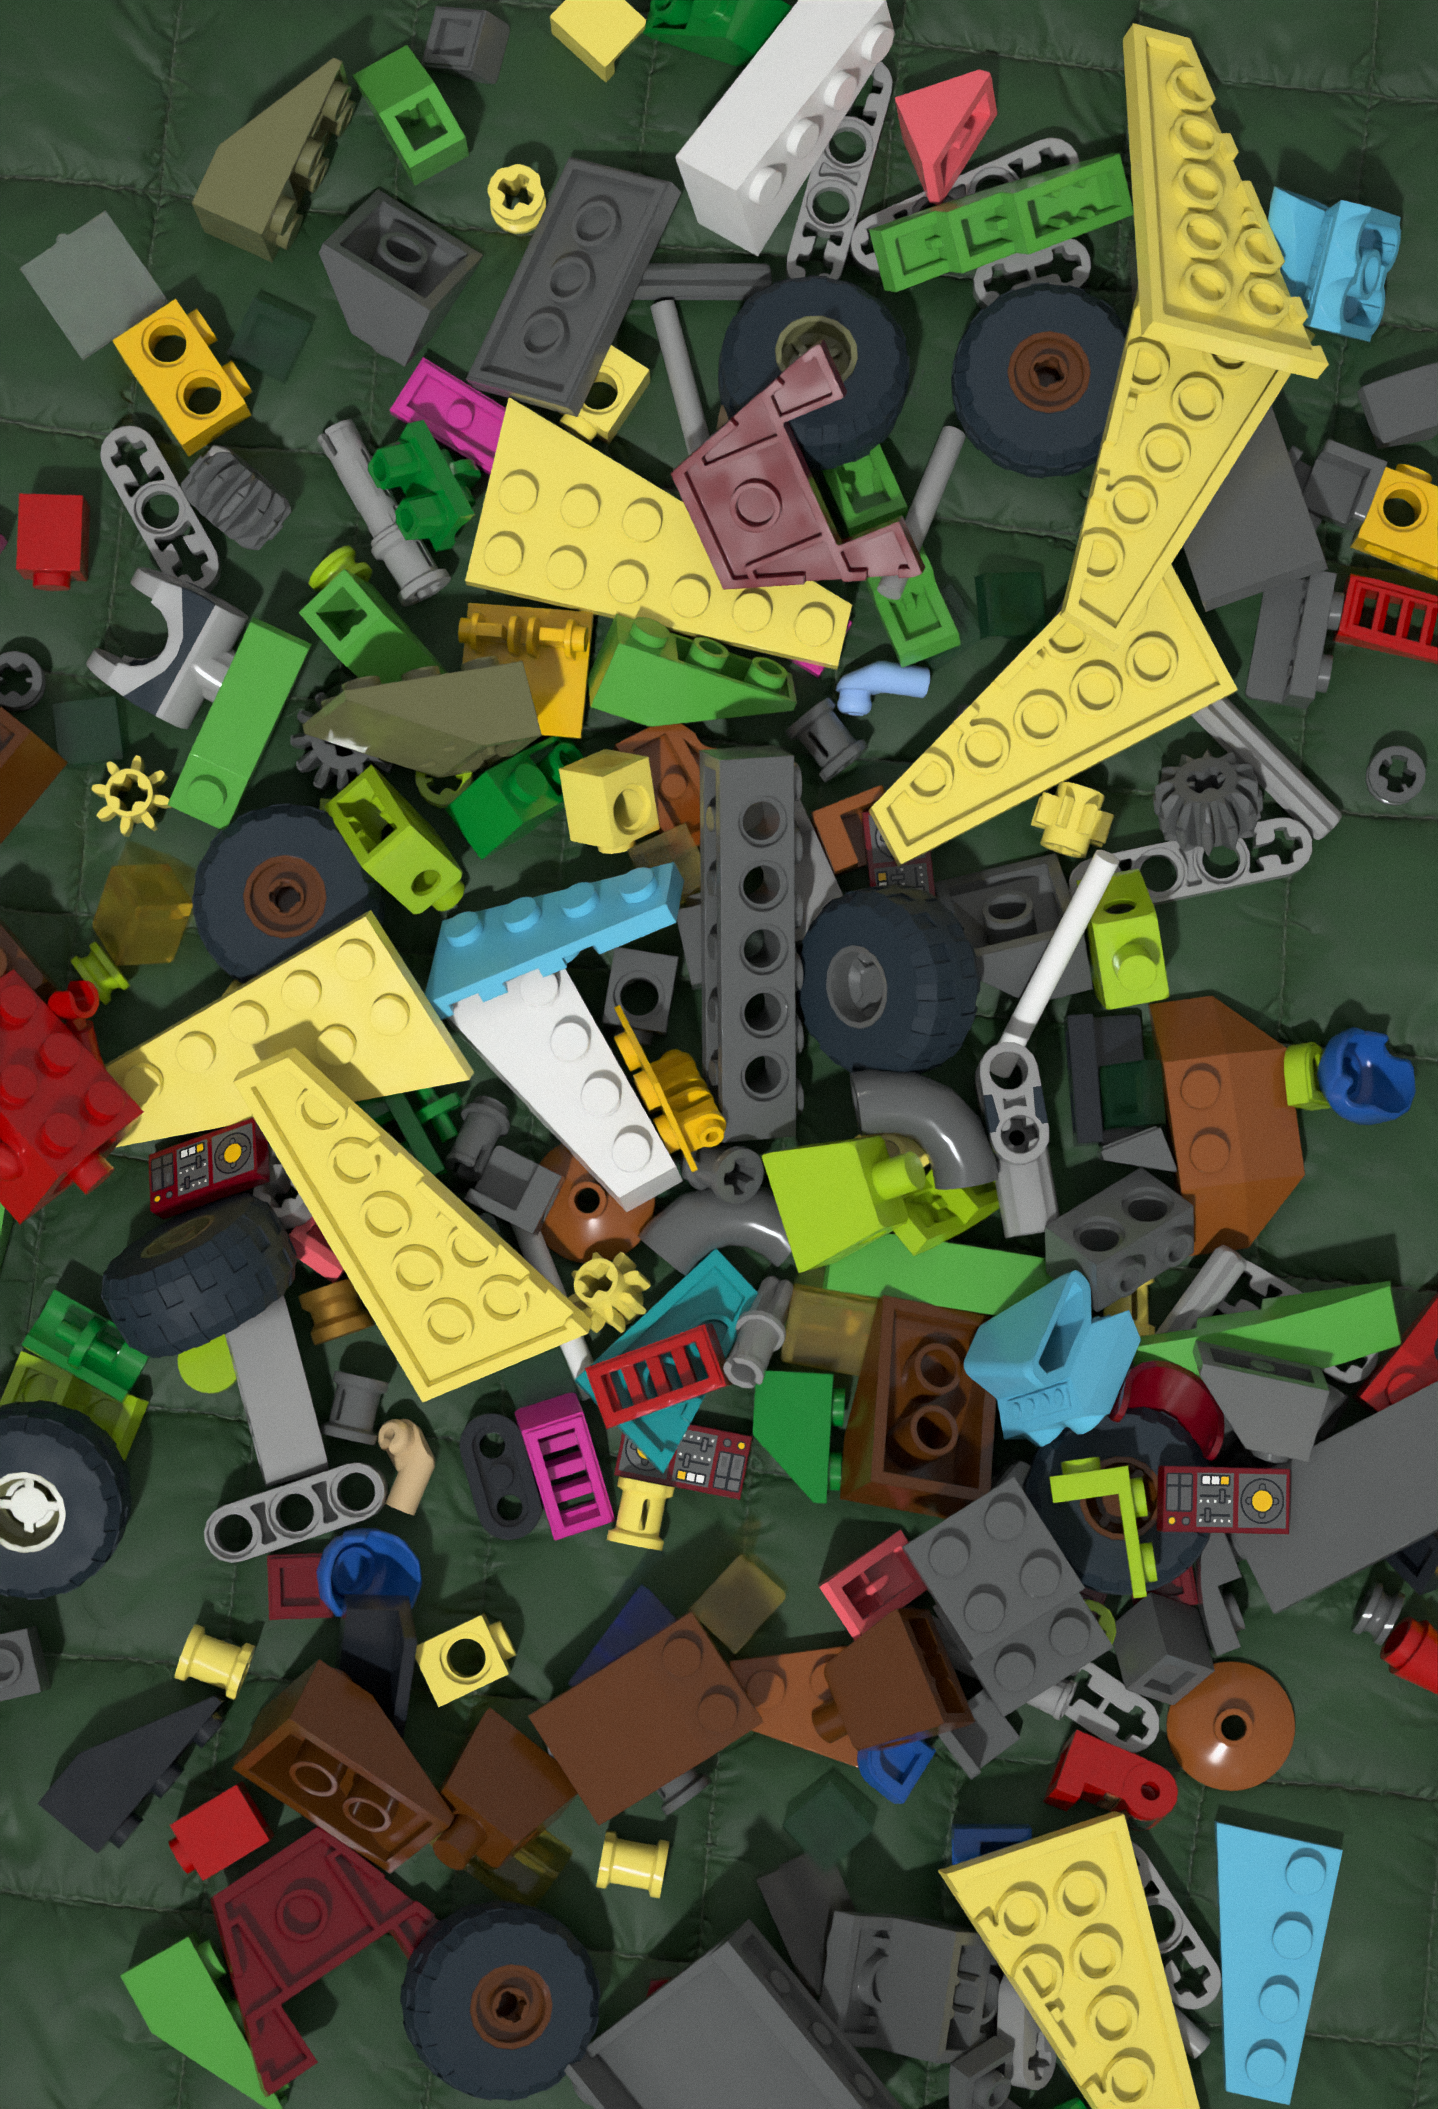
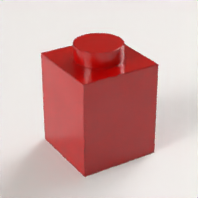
(53, 540)
(219, 1832)

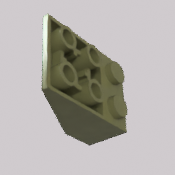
(271, 162)
(434, 719)

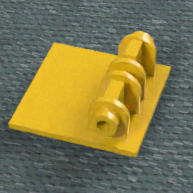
(553, 652)
(676, 1089)

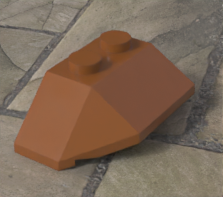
(1225, 1119)

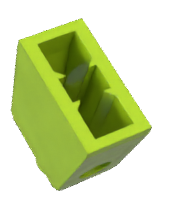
(412, 859)
(1127, 946)
(840, 1196)

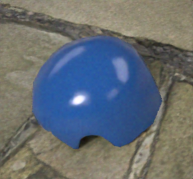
(1364, 1079)
(367, 1564)

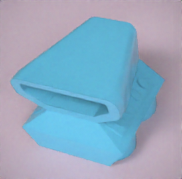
(1335, 260)
(1053, 1361)

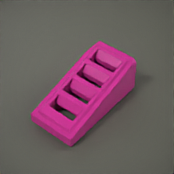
(553, 1427)

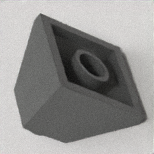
(395, 275)
(1010, 921)

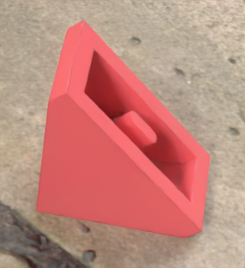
(945, 127)
(873, 1585)

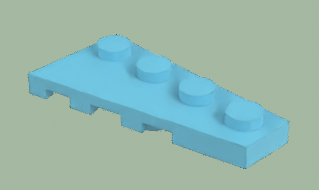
(547, 932)
(1272, 1935)

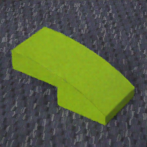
(943, 1214)
(40, 1380)

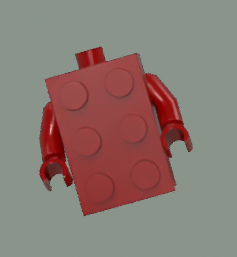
(55, 1097)

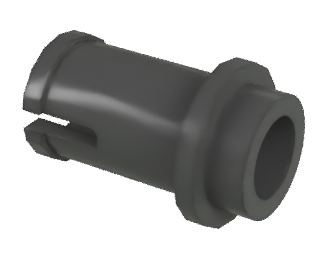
(482, 1126)

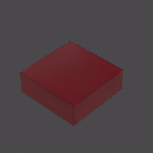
(294, 1587)

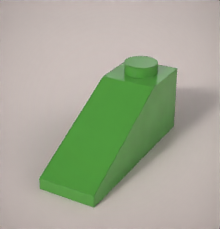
(239, 724)

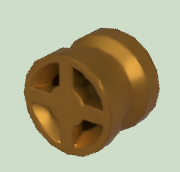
(335, 1311)

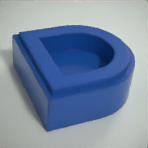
(896, 1769)

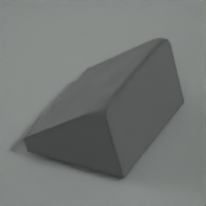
(466, 44)
(1142, 1149)

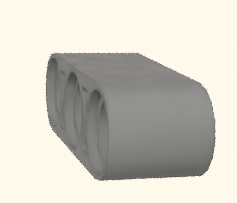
(276, 1396)
(265, 1519)

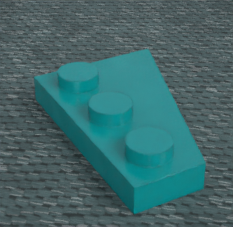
(708, 1294)

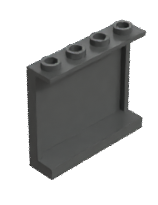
(728, 2037)

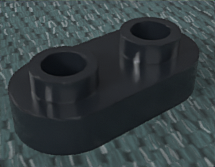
(500, 1476)

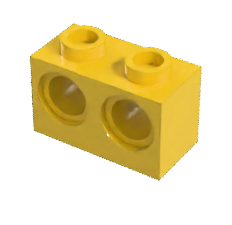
(173, 383)
(1409, 546)

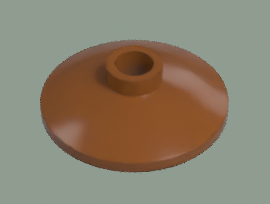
(579, 1233)
(1239, 1763)

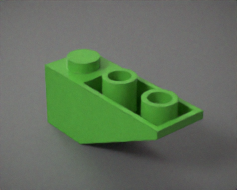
(676, 680)
(194, 2013)

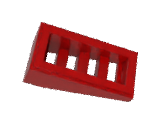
(1350, 633)
(606, 1393)

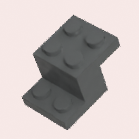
(1007, 1596)
(910, 1985)

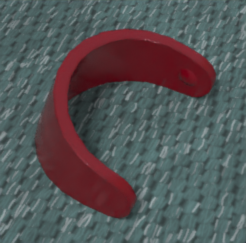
(1177, 1393)

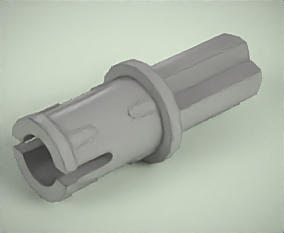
(759, 1333)

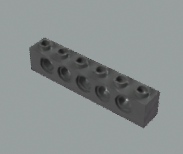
(728, 786)

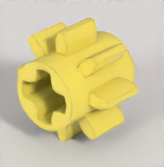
(122, 781)
(1072, 819)
(609, 1291)

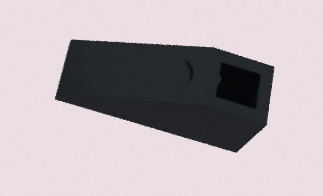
(111, 1780)

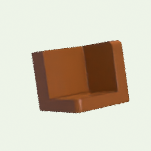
(842, 832)

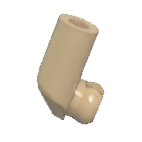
(412, 1460)

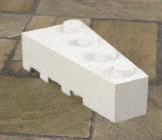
(781, 115)
(566, 1074)

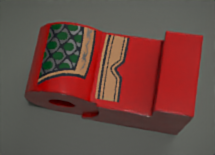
(1111, 1780)

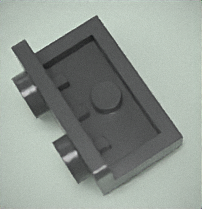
(1290, 641)

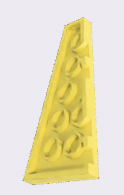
(1199, 229)
(1162, 456)
(606, 542)
(1053, 717)
(337, 1002)
(421, 1260)
(1084, 1959)

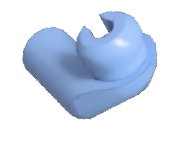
(879, 678)

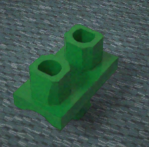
(433, 483)
(434, 1111)
(85, 1346)

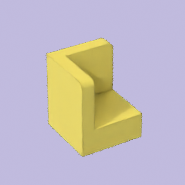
(597, 31)

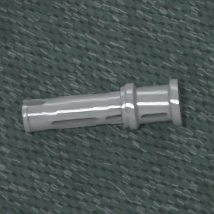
(406, 559)

